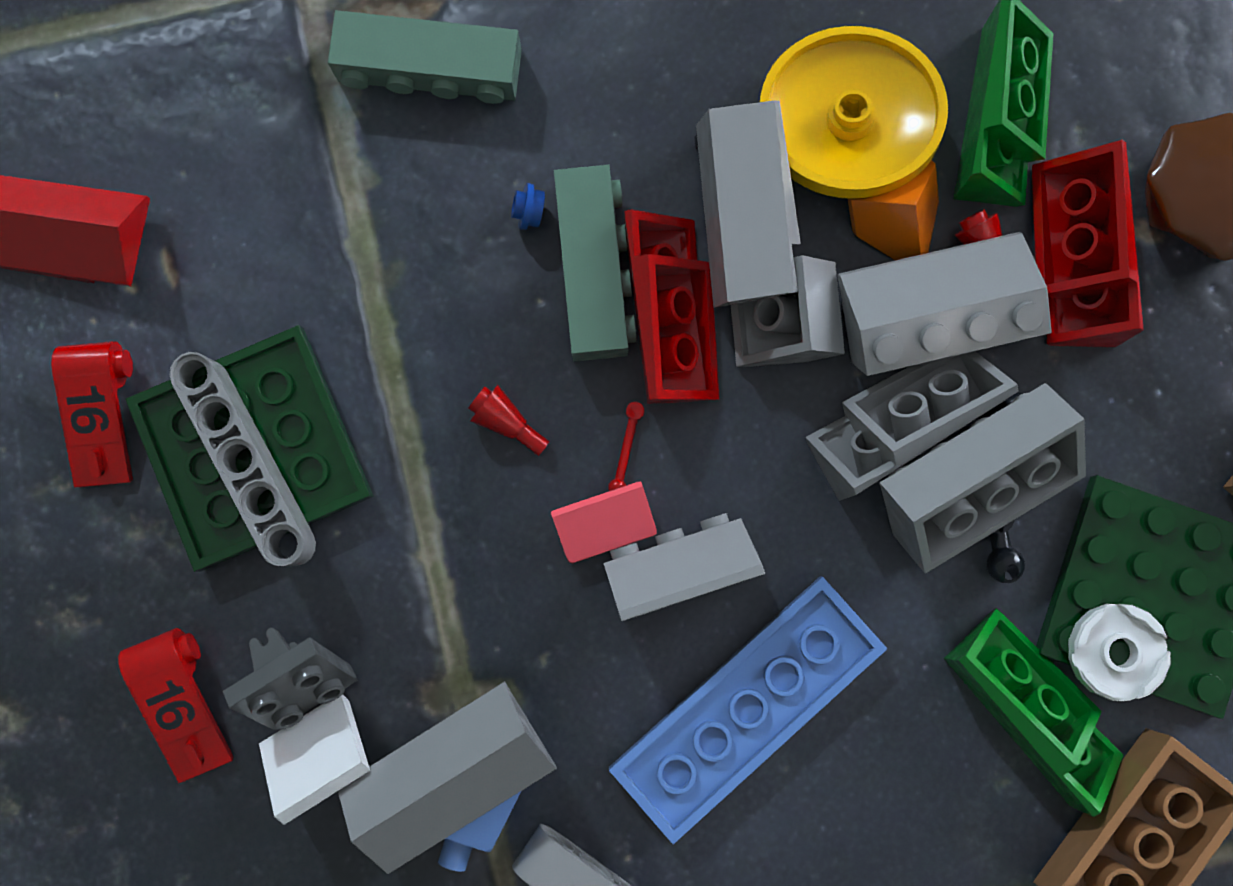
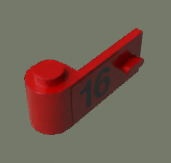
(90, 410)
(172, 704)

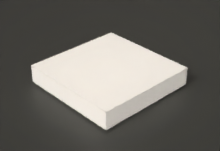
(313, 759)

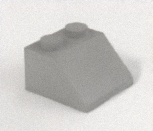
(792, 325)

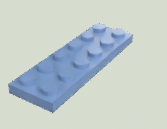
(747, 709)

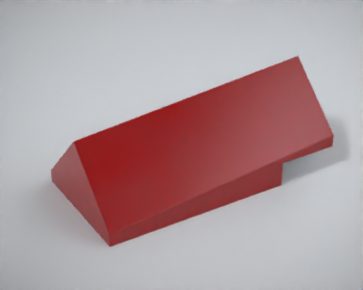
(70, 230)
(1088, 247)
(672, 308)

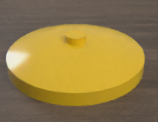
(857, 110)

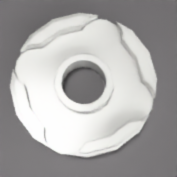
(1090, 652)

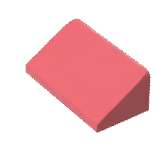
(604, 522)

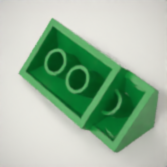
(1006, 107)
(1039, 710)

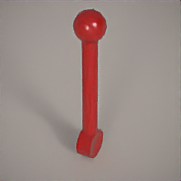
(634, 413)

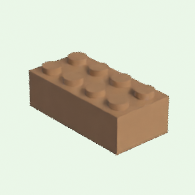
(1156, 823)

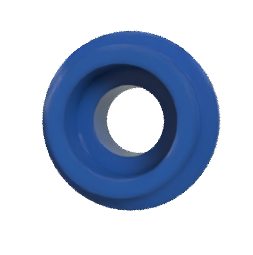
(528, 206)

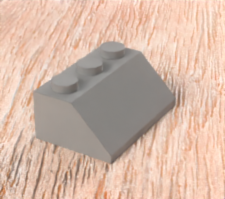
(681, 566)

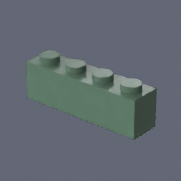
(425, 56)
(592, 263)

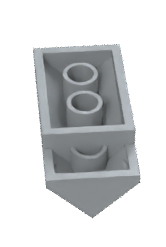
(747, 202)
(905, 418)
(444, 779)

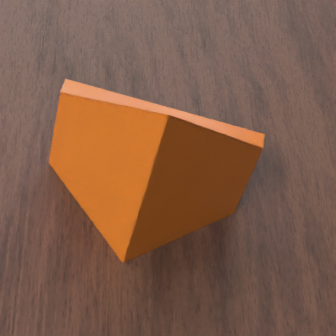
(899, 220)

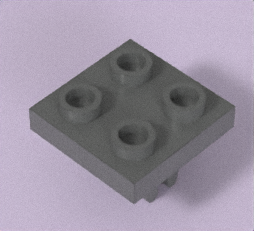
(288, 681)

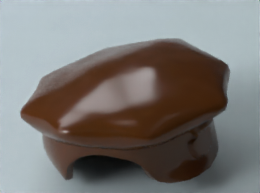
(1193, 185)

